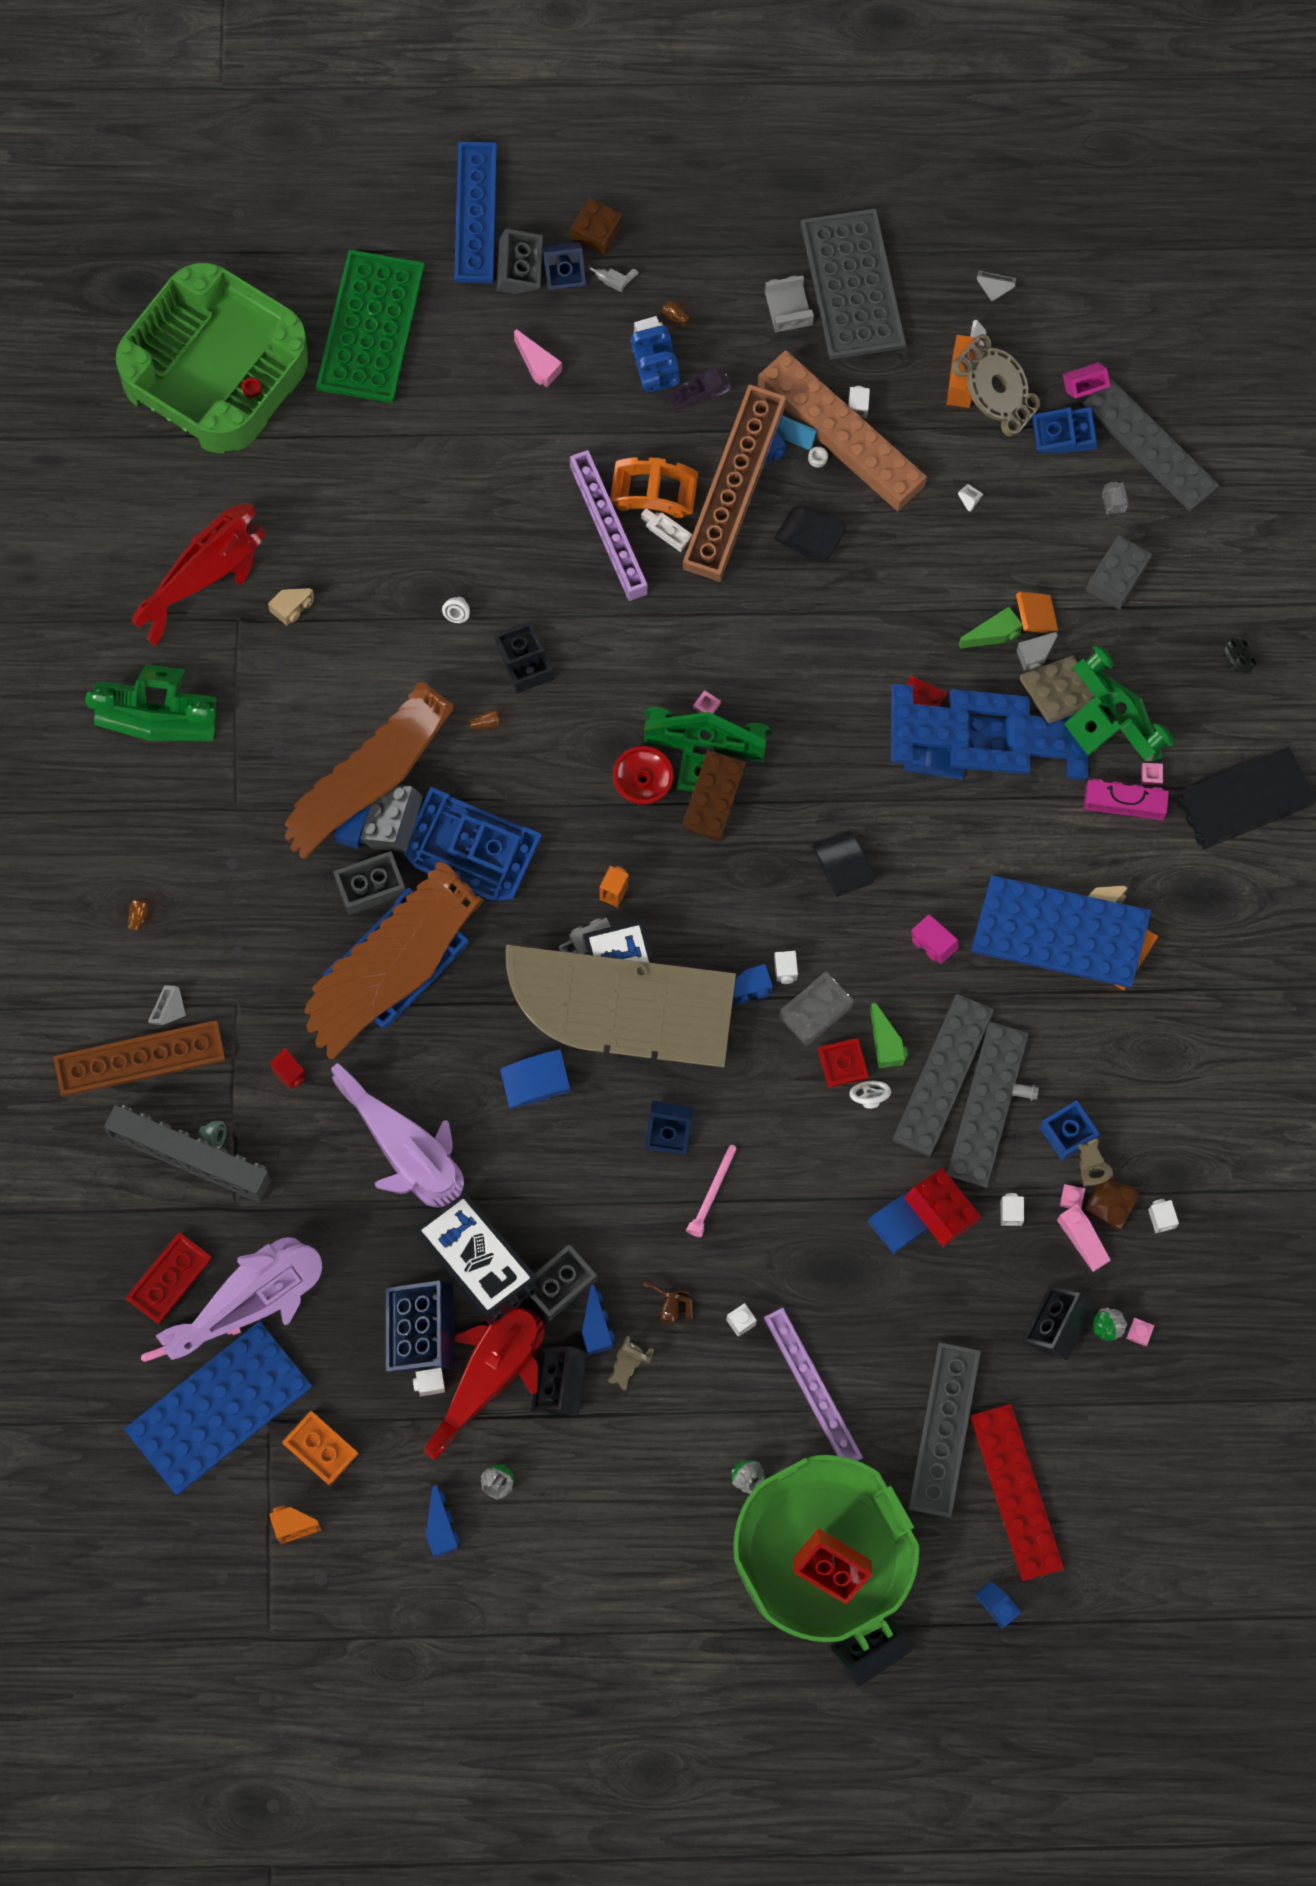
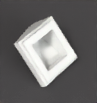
(970, 496)

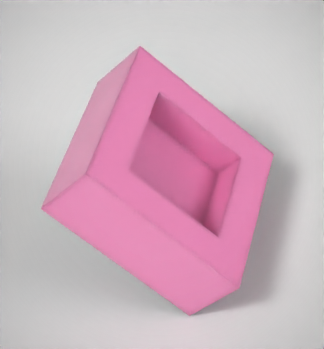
(706, 703)
(1151, 774)
(1071, 1196)
(1140, 1332)

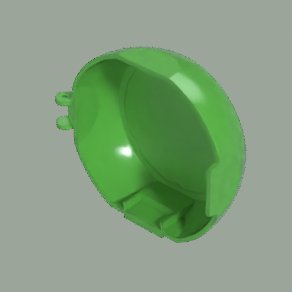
(849, 1505)

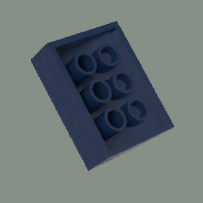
(419, 1327)

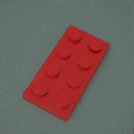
(169, 1278)

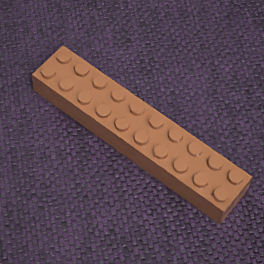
(843, 431)
(734, 483)

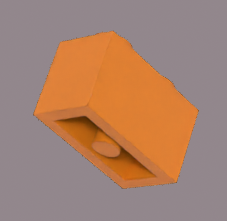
(614, 886)

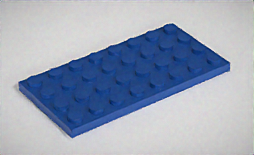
(1061, 931)
(218, 1408)

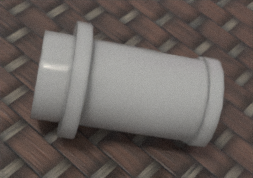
(1025, 1091)

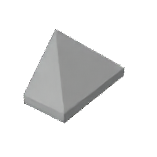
(995, 284)
(168, 1007)

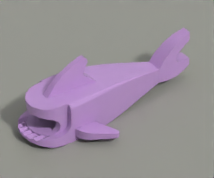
(418, 1158)
(259, 1287)

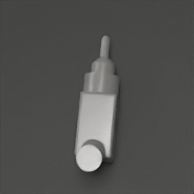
(613, 278)

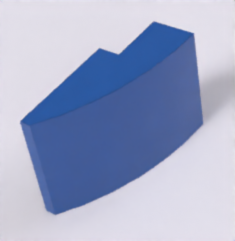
(1065, 431)
(483, 844)
(535, 1079)
(897, 1224)

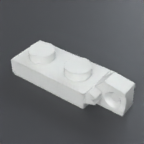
(666, 529)

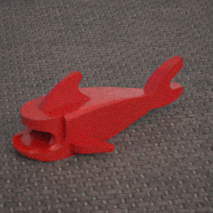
(212, 554)
(499, 1357)

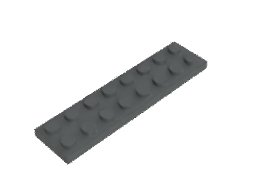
(1151, 446)
(942, 1075)
(987, 1105)
(944, 1430)

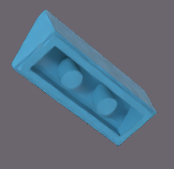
(796, 433)

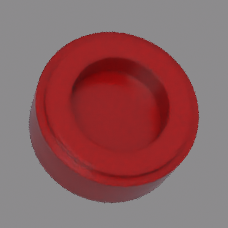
(251, 388)

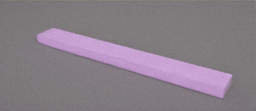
(812, 1385)

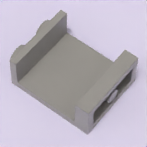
(788, 303)

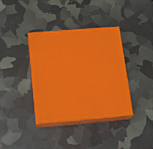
(1037, 612)

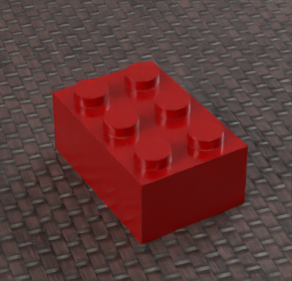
(942, 1207)
(832, 1566)

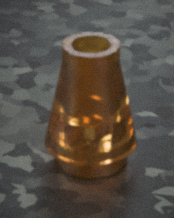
(675, 313)
(487, 720)
(137, 914)

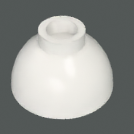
(456, 610)

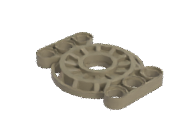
(979, 376)

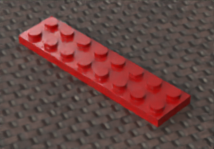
(1016, 1493)

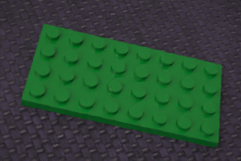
(370, 326)

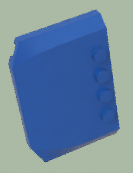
(433, 834)

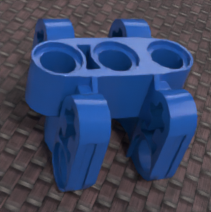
(655, 358)

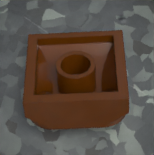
(1112, 1202)

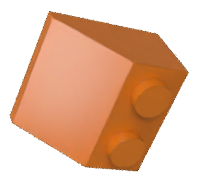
(292, 1524)

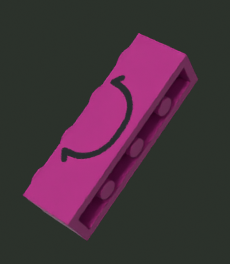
(1126, 799)

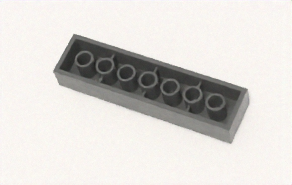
(188, 1153)

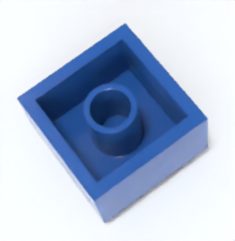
(1068, 1130)

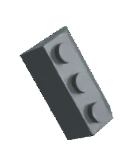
(519, 262)

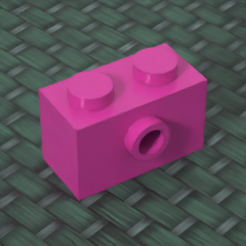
(1086, 380)
(934, 939)

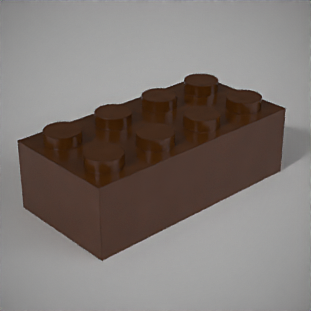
(713, 796)

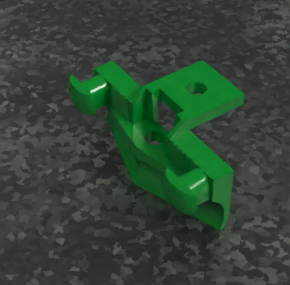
(1110, 693)
(127, 711)
(685, 732)

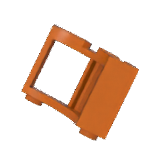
(656, 468)

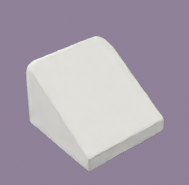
(977, 329)

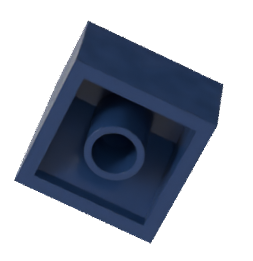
(564, 265)
(669, 1127)

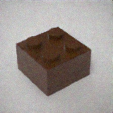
(596, 226)

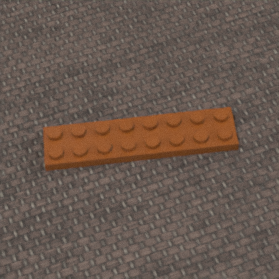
(139, 1058)

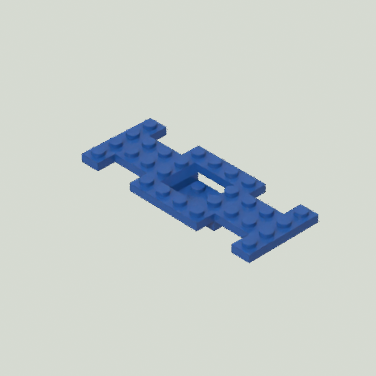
(982, 741)

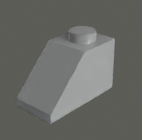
(1035, 651)

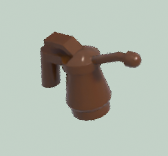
(670, 1308)

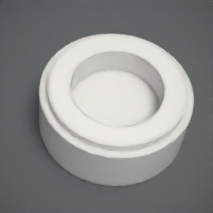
(818, 457)

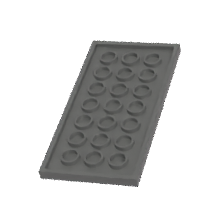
(852, 284)

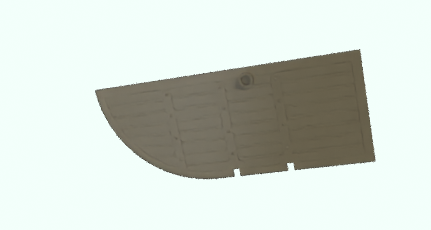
(624, 1004)

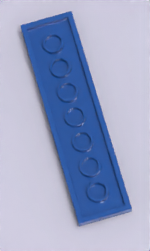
(475, 212)

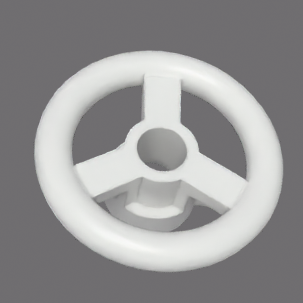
(871, 1096)

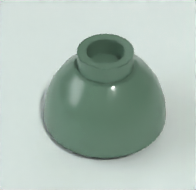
(213, 1133)

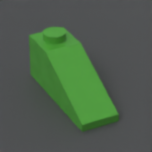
(996, 630)
(887, 1041)

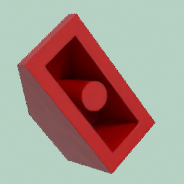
(288, 1069)

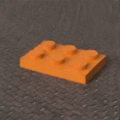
(320, 1448)

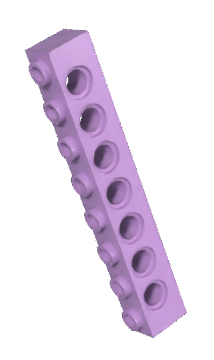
(608, 525)

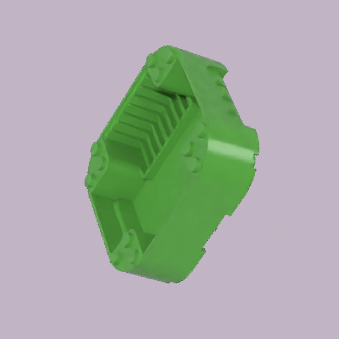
(200, 346)

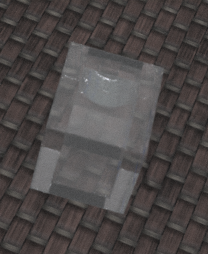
(1114, 498)

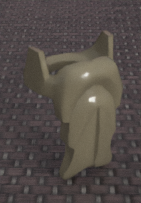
(1092, 1162)
(628, 1358)

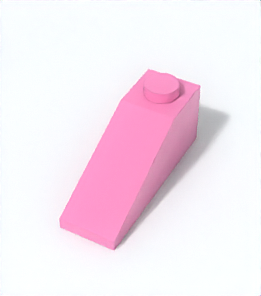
(540, 363)
(1083, 1237)

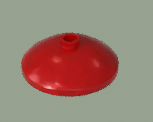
(647, 764)

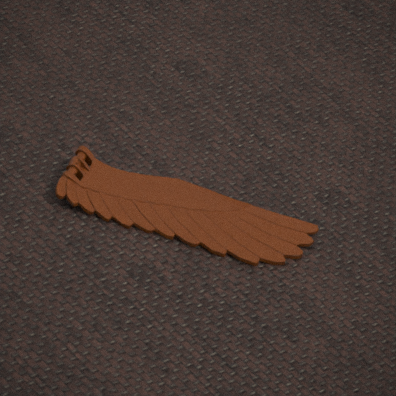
(368, 771)
(392, 960)

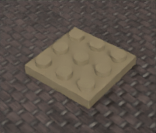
(1057, 689)

